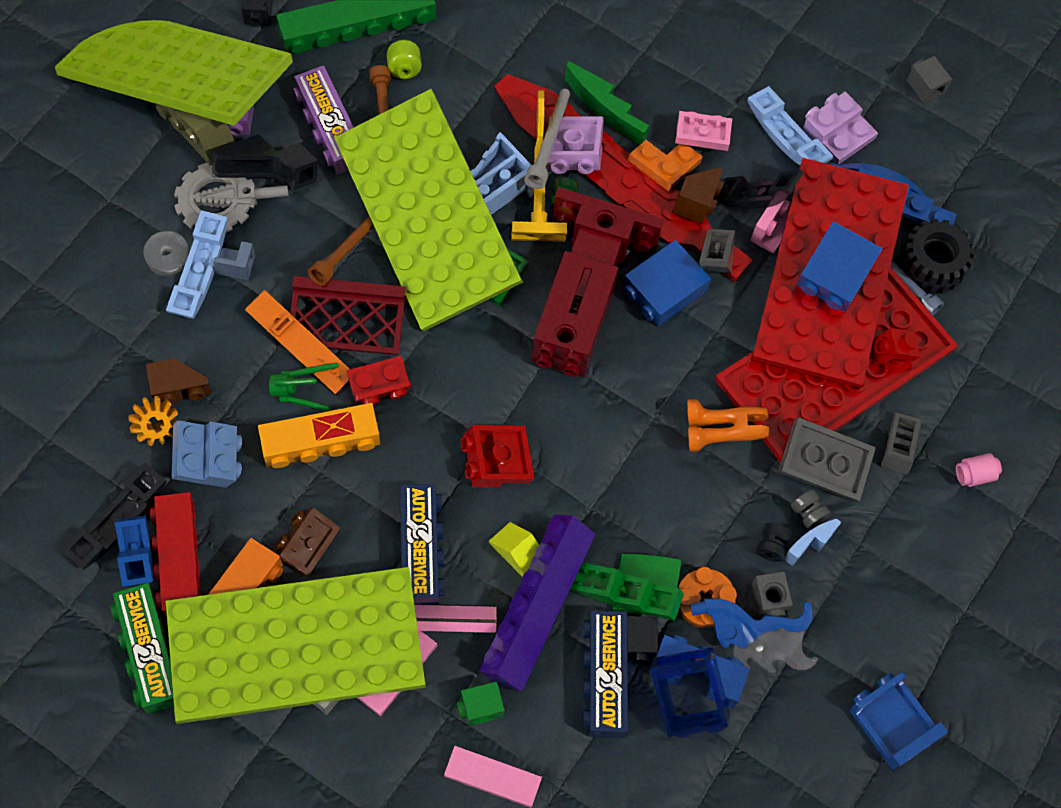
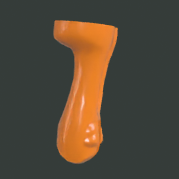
(738, 416)

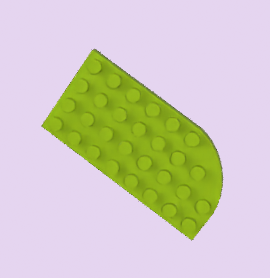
(177, 67)

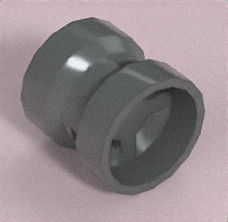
(811, 509)

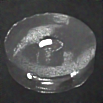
(164, 242)

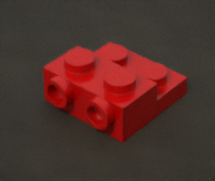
(497, 455)

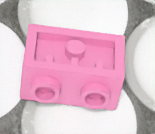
(703, 130)
(770, 226)

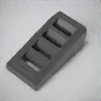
(897, 459)

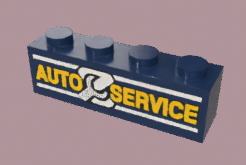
(419, 541)
(607, 674)

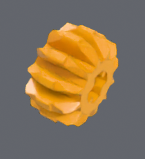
(143, 426)

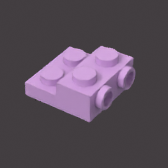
(839, 127)
(577, 145)

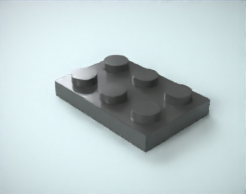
(826, 459)

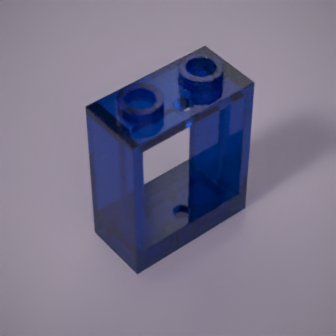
(683, 664)

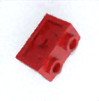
(378, 381)

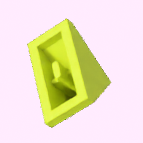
(515, 546)

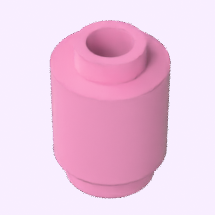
(978, 470)

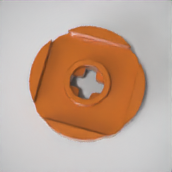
(704, 581)

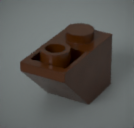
(697, 195)
(176, 382)

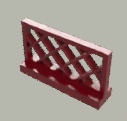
(354, 293)

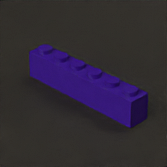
(537, 602)

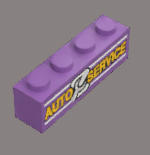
(325, 112)

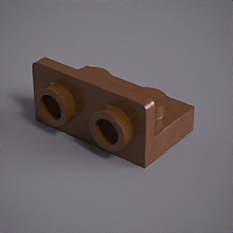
(306, 540)

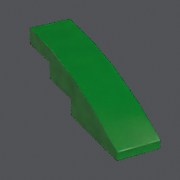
(600, 99)
(627, 591)

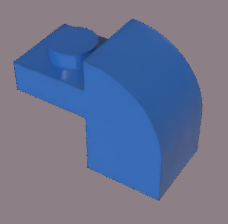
(136, 551)

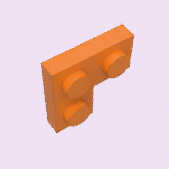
(663, 168)

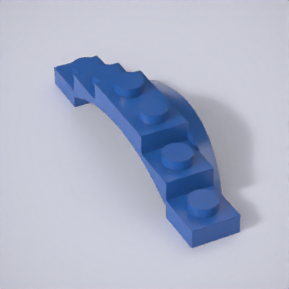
(917, 205)

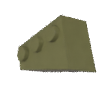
(199, 131)

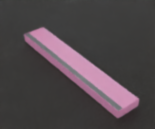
(456, 618)

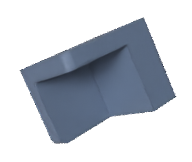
(234, 262)

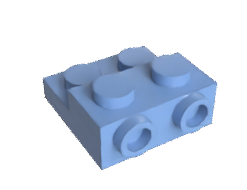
(206, 453)

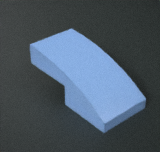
(815, 538)

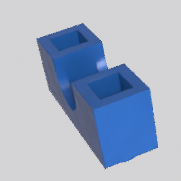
(731, 669)

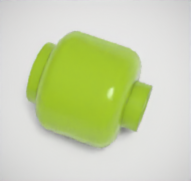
(402, 58)

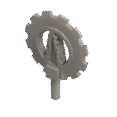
(236, 195)

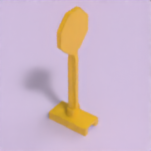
(539, 228)

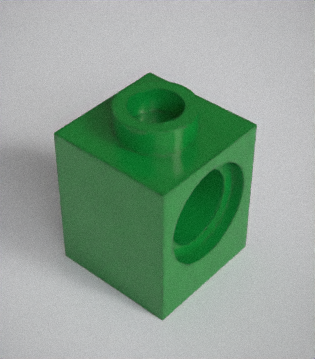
(481, 704)

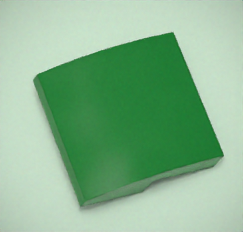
(655, 568)

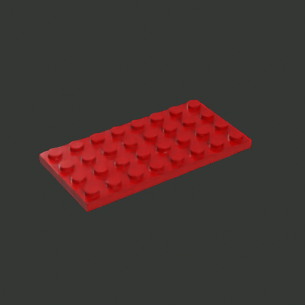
(802, 329)
(827, 402)

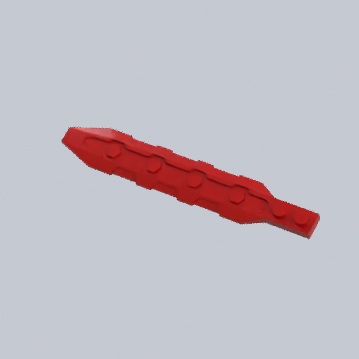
(617, 175)

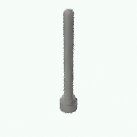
(537, 174)

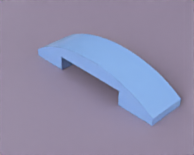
(783, 130)
(199, 267)

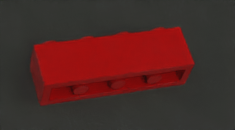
(176, 548)

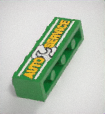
(146, 646)

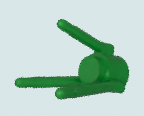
(285, 384)

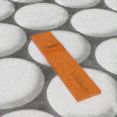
(298, 340)

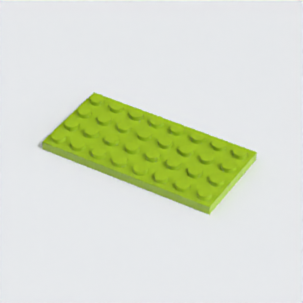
(428, 210)
(293, 645)

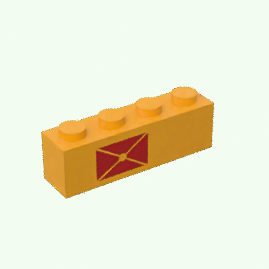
(319, 435)

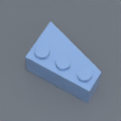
(501, 174)

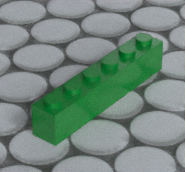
(349, 20)

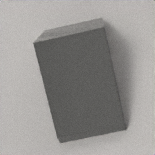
(718, 251)

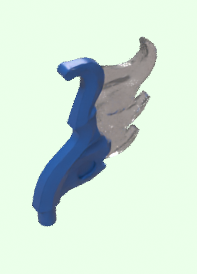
(760, 639)

